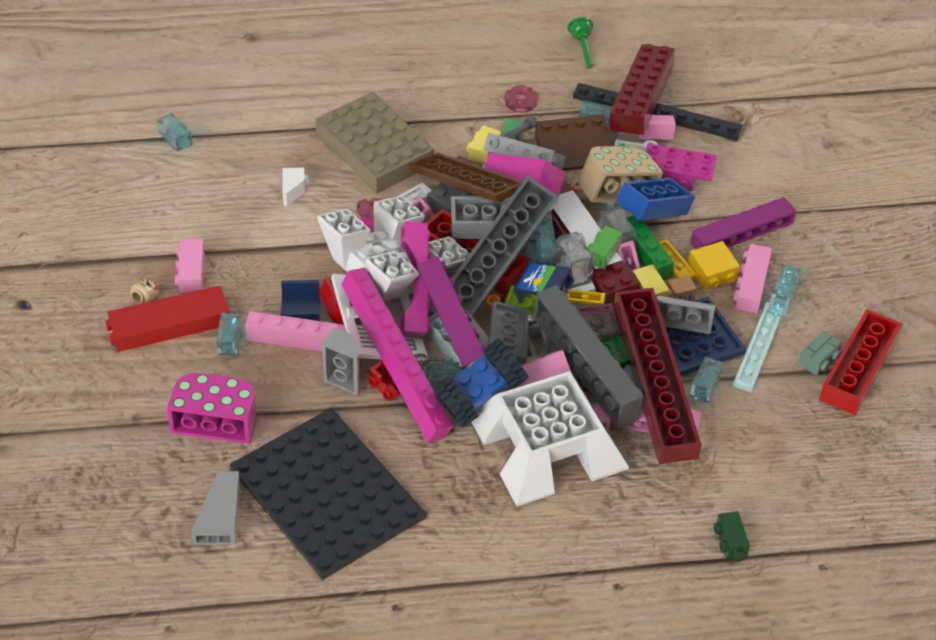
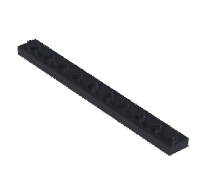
(682, 117)

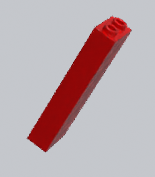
(166, 318)

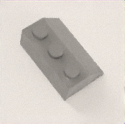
(686, 314)
(341, 361)

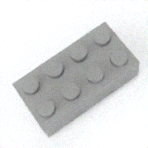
(473, 215)

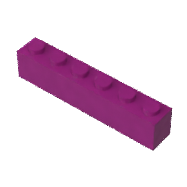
(746, 224)
(450, 310)

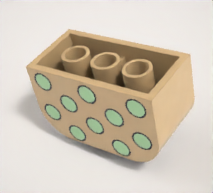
(612, 166)

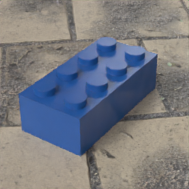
(655, 198)

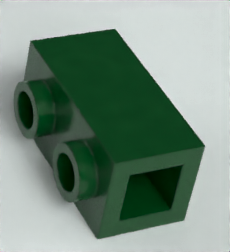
(732, 536)

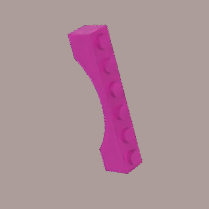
(414, 241)

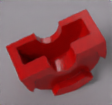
(383, 381)

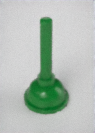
(580, 29)

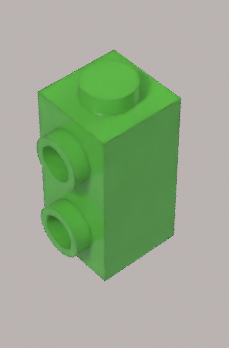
(605, 246)

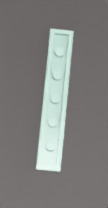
(757, 350)

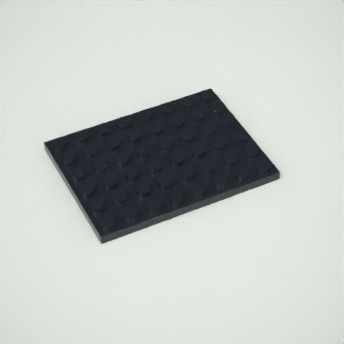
(327, 493)

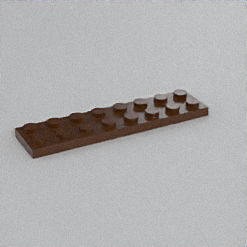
(466, 177)

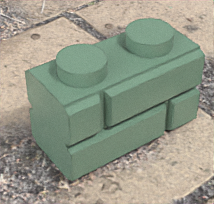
(820, 353)

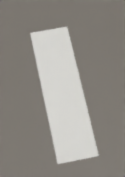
(578, 219)

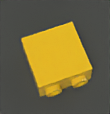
(714, 265)

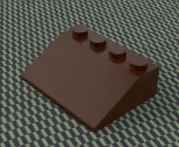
(573, 137)

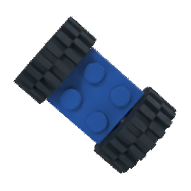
(480, 382)

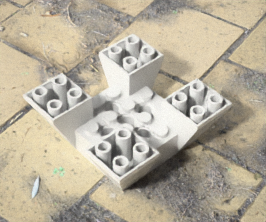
(381, 251)
(546, 425)

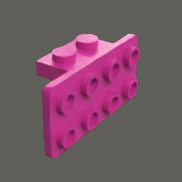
(682, 164)

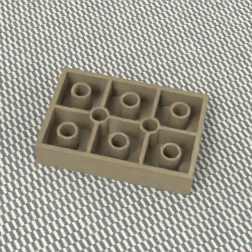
(373, 141)

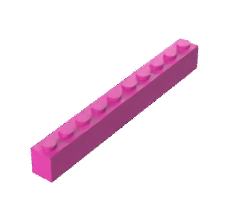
(396, 355)

